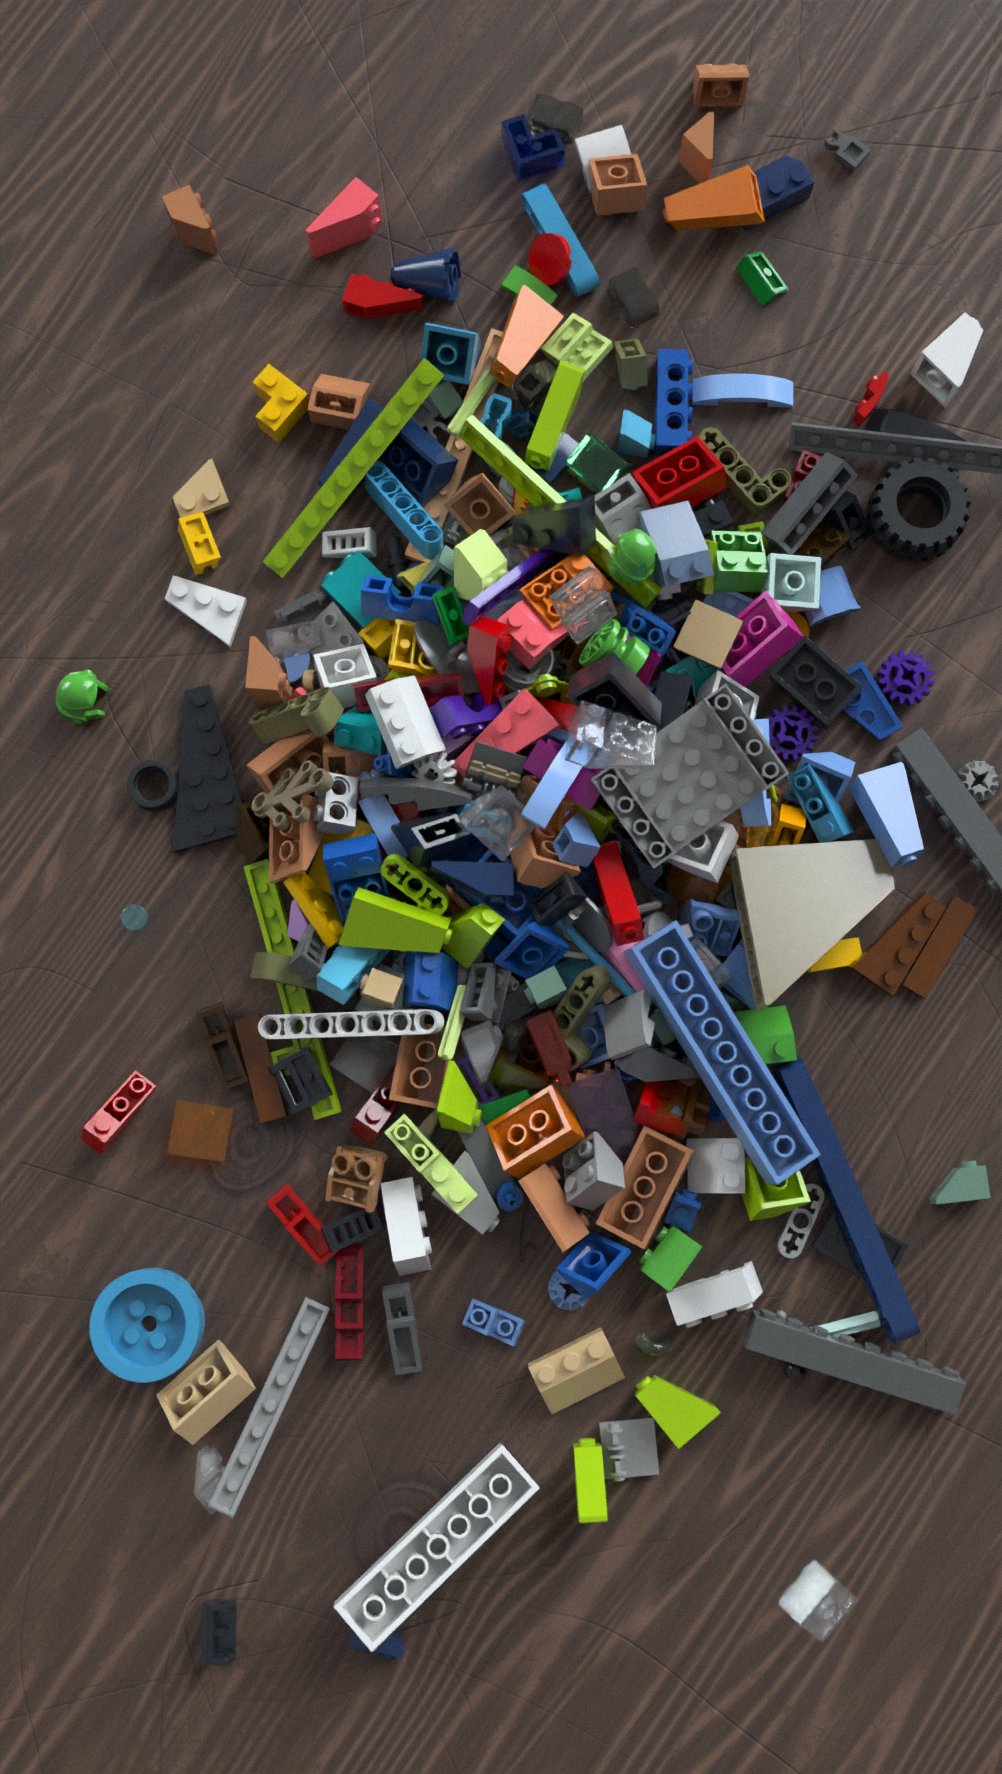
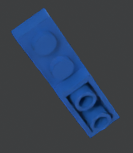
(644, 624)

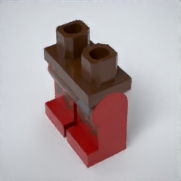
(671, 1108)

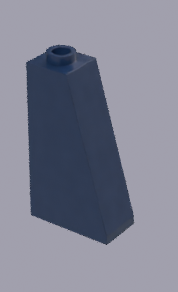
(363, 421)

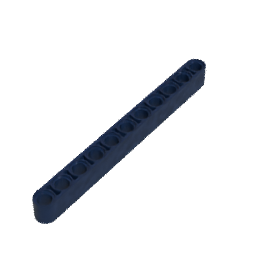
(848, 1203)

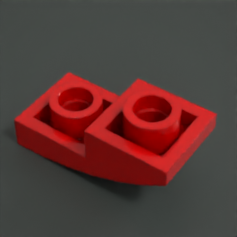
(874, 391)

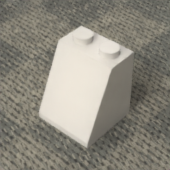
(947, 359)

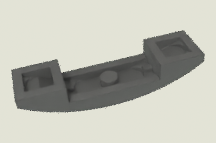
(485, 1158)

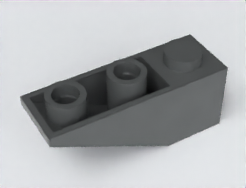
(656, 1065)

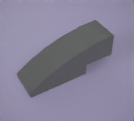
(402, 1328)

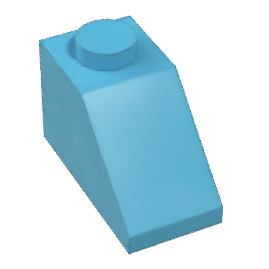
(635, 436)

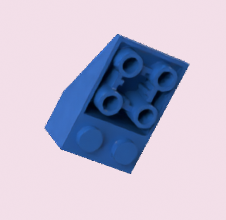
(354, 865)

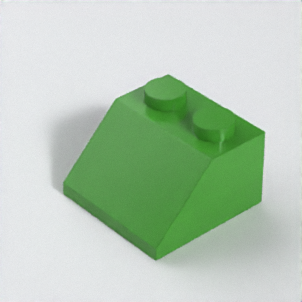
(769, 1033)
(669, 1257)

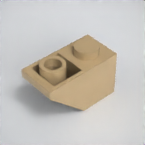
(380, 989)

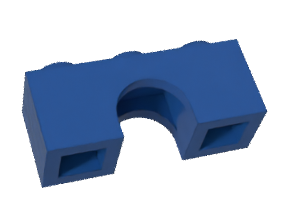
(382, 602)

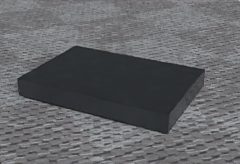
(834, 1246)

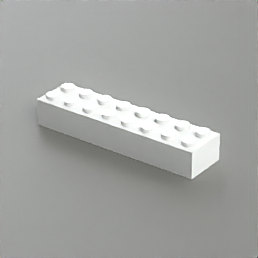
(435, 1547)

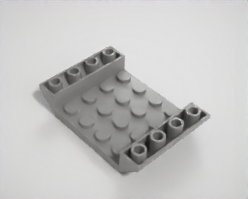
(700, 774)

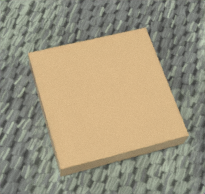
(708, 634)

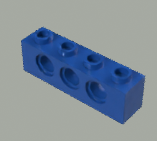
(672, 363)

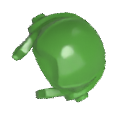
(634, 557)
(77, 695)

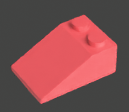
(346, 220)
(530, 633)

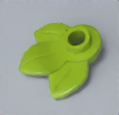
(547, 685)

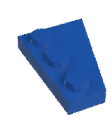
(871, 707)

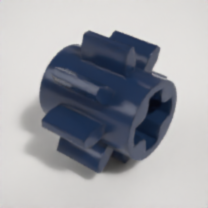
(522, 423)

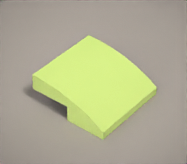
(577, 345)

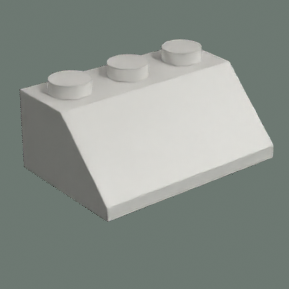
(404, 721)

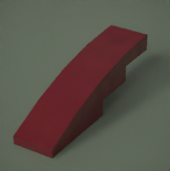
(432, 687)
(349, 1303)

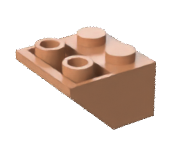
(190, 219)
(337, 401)

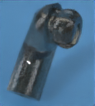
(649, 1348)

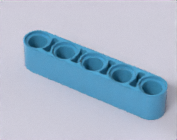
(550, 219)
(404, 510)

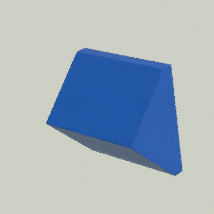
(533, 951)
(592, 1263)

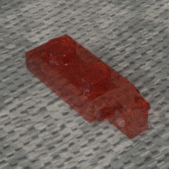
(550, 1046)

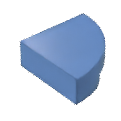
(296, 666)

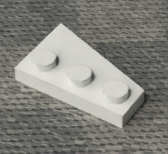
(209, 607)

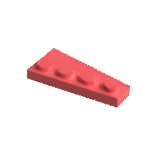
(514, 728)

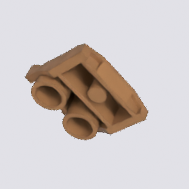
(356, 1176)

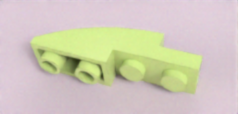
(432, 1164)

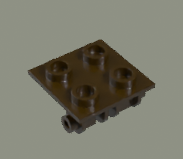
(823, 542)

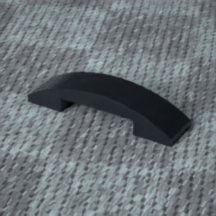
(906, 424)

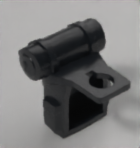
(675, 614)

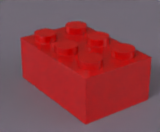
(682, 475)

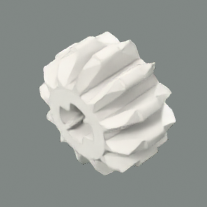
(440, 765)

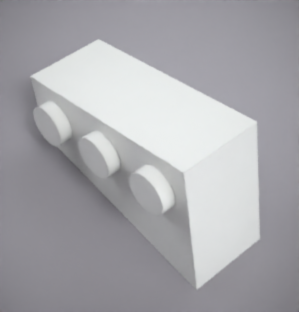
(715, 1295)

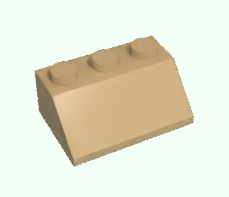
(576, 1370)
(205, 1392)

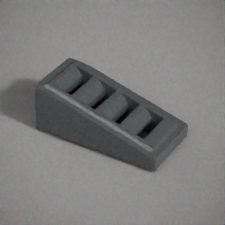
(308, 955)
(481, 1008)

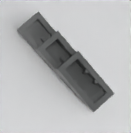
(426, 792)

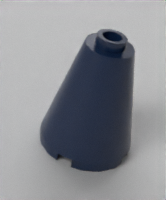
(430, 274)

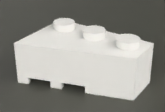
(405, 1226)

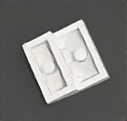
(601, 144)

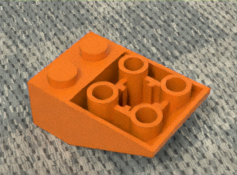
(539, 590)

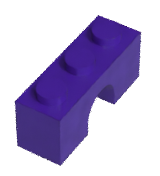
(456, 719)

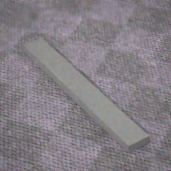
(268, 1408)

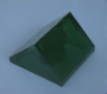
(598, 462)

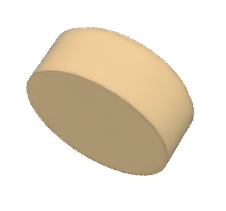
(309, 680)

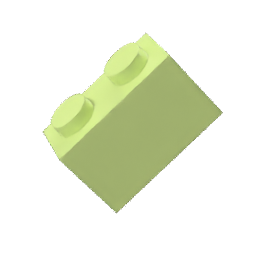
(477, 565)

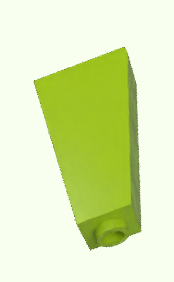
(555, 416)
(393, 925)

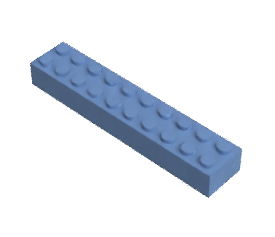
(722, 1053)

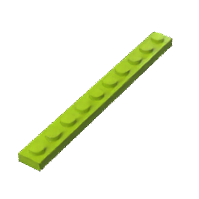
(353, 467)
(540, 493)
(294, 1000)

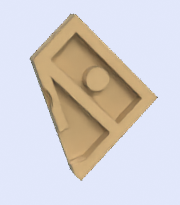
(201, 493)

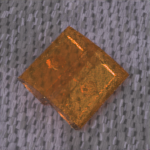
(200, 1131)

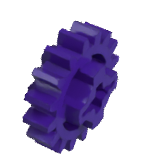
(901, 669)
(797, 727)

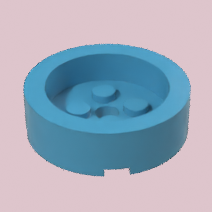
(118, 1328)

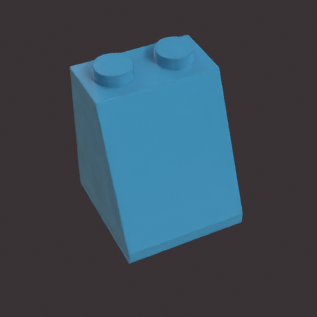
(451, 351)

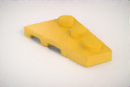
(317, 907)

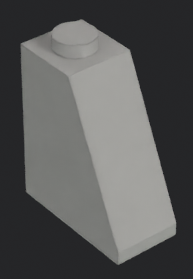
(483, 1211)

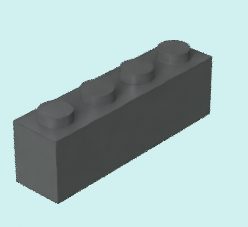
(809, 503)

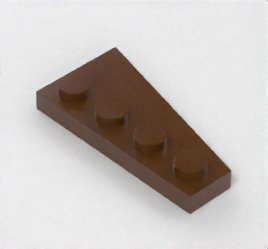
(895, 951)

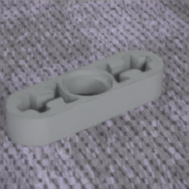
(799, 1243)

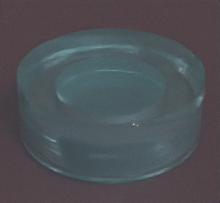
(134, 917)

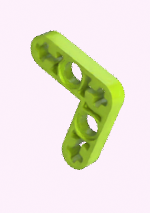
(422, 902)

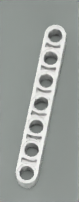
(338, 1020)

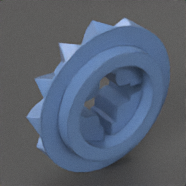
(557, 1294)

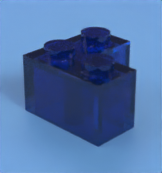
(529, 152)

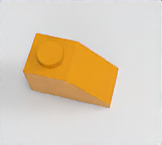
(789, 826)

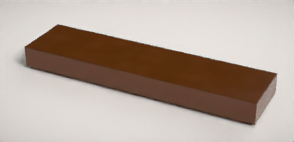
(939, 947)
(257, 1061)

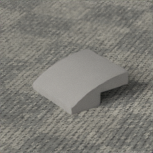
(628, 1025)

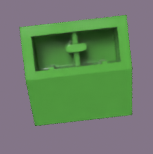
(739, 561)

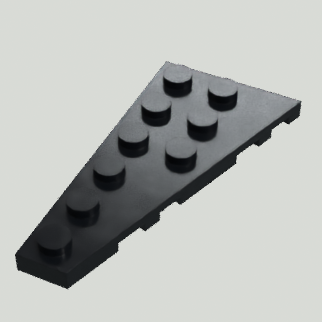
(206, 776)

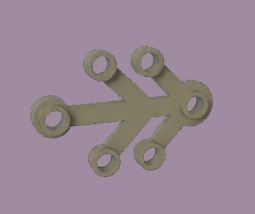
(266, 804)

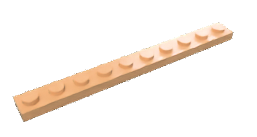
(458, 447)

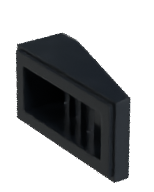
(372, 1219)

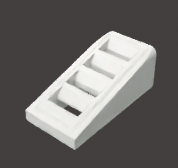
(359, 534)

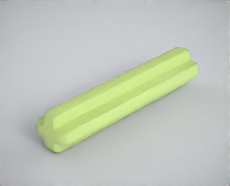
(471, 403)
(453, 1026)

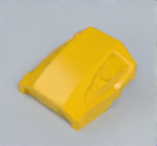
(406, 653)

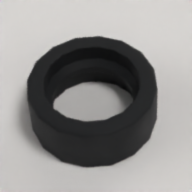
(143, 768)

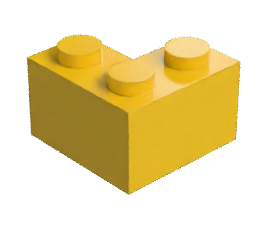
(283, 400)

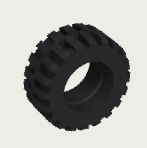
(936, 484)

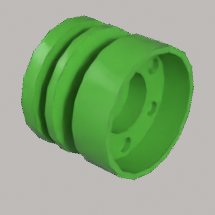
(611, 639)

